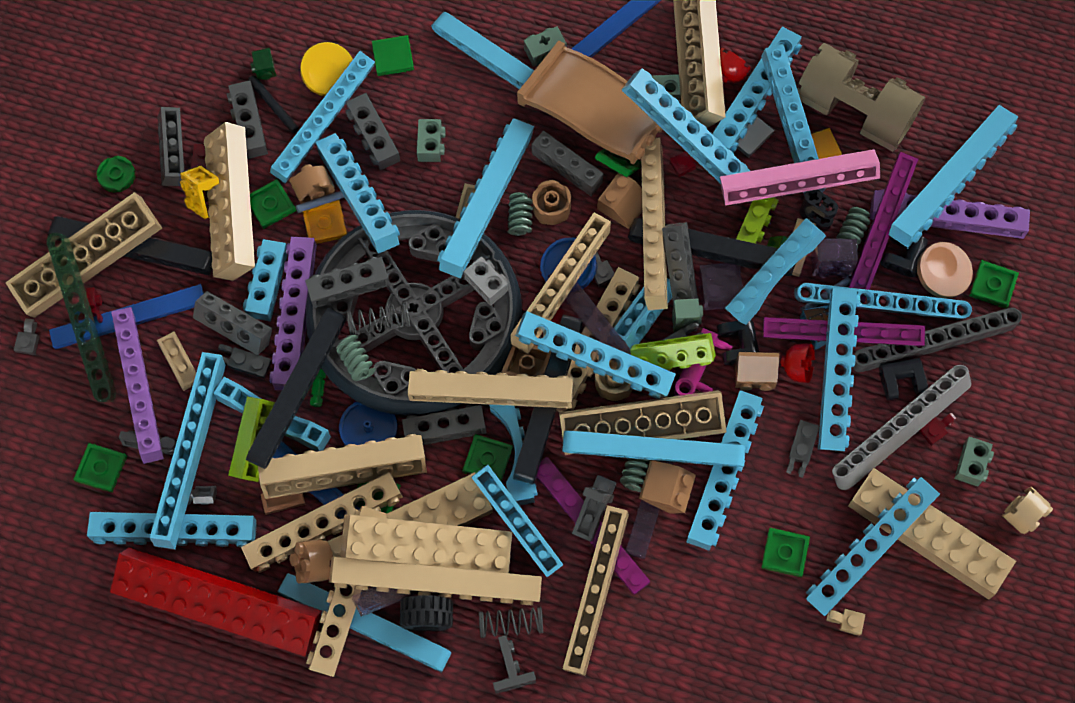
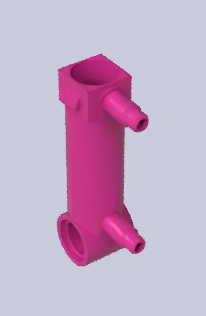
(691, 376)

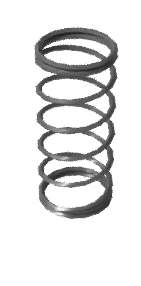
(352, 329)
(539, 622)

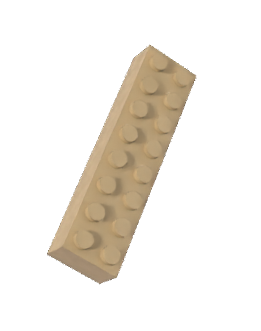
(699, 60)
(229, 202)
(94, 250)
(657, 418)
(342, 466)
(451, 505)
(936, 537)
(425, 544)

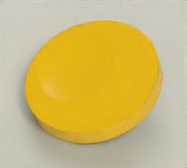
(323, 66)

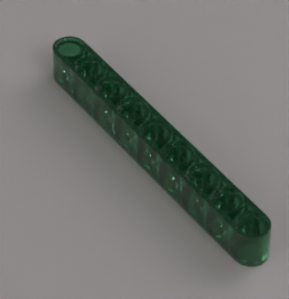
(74, 310)

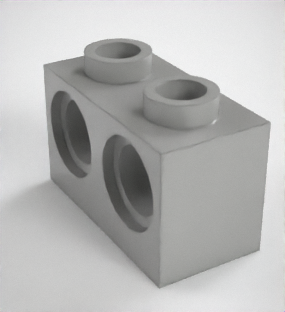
(482, 283)

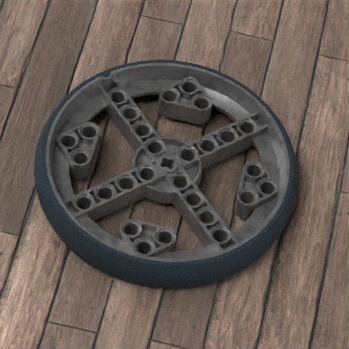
(495, 346)

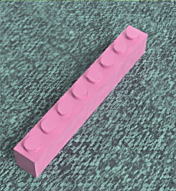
(800, 177)

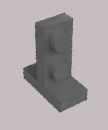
(591, 512)
(512, 669)

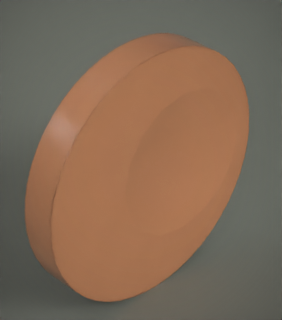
(944, 270)

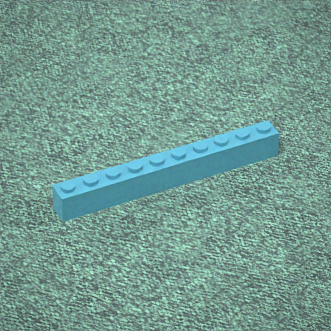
(952, 176)
(485, 199)
(187, 452)

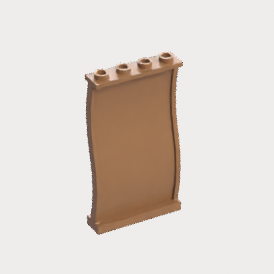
(590, 102)

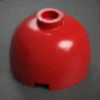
(733, 67)
(798, 362)

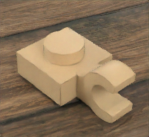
(849, 621)

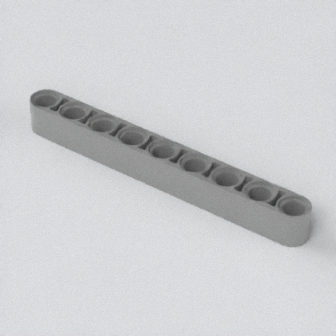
(901, 427)

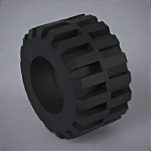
(426, 613)

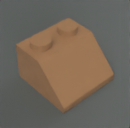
(621, 200)
(756, 371)
(667, 487)

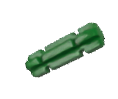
(318, 389)

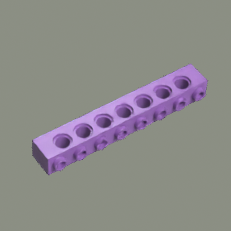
(977, 223)
(296, 248)
(137, 385)

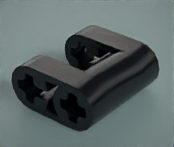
(811, 207)
(908, 265)
(746, 336)
(899, 370)

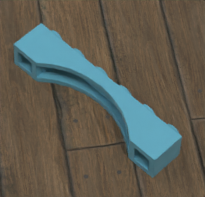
(754, 293)
(509, 416)
(300, 430)

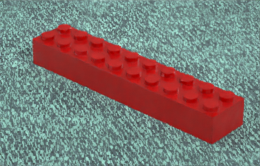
(216, 601)

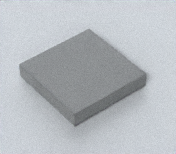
(755, 136)

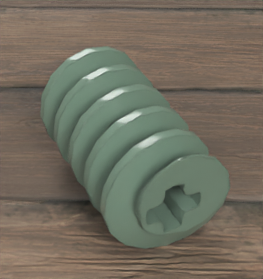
(519, 214)
(854, 225)
(354, 358)
(633, 473)

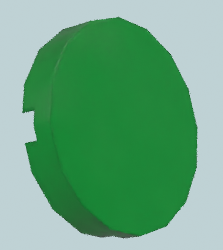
(116, 174)

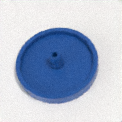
(555, 253)
(366, 424)

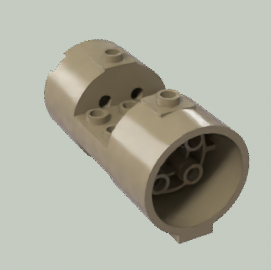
(888, 111)

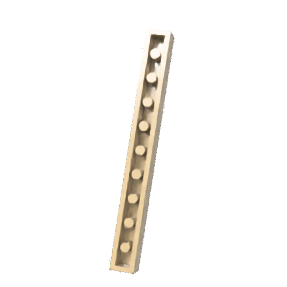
(653, 221)
(434, 579)

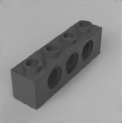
(239, 94)
(361, 107)
(170, 146)
(567, 163)
(679, 261)
(340, 290)
(232, 323)
(453, 431)

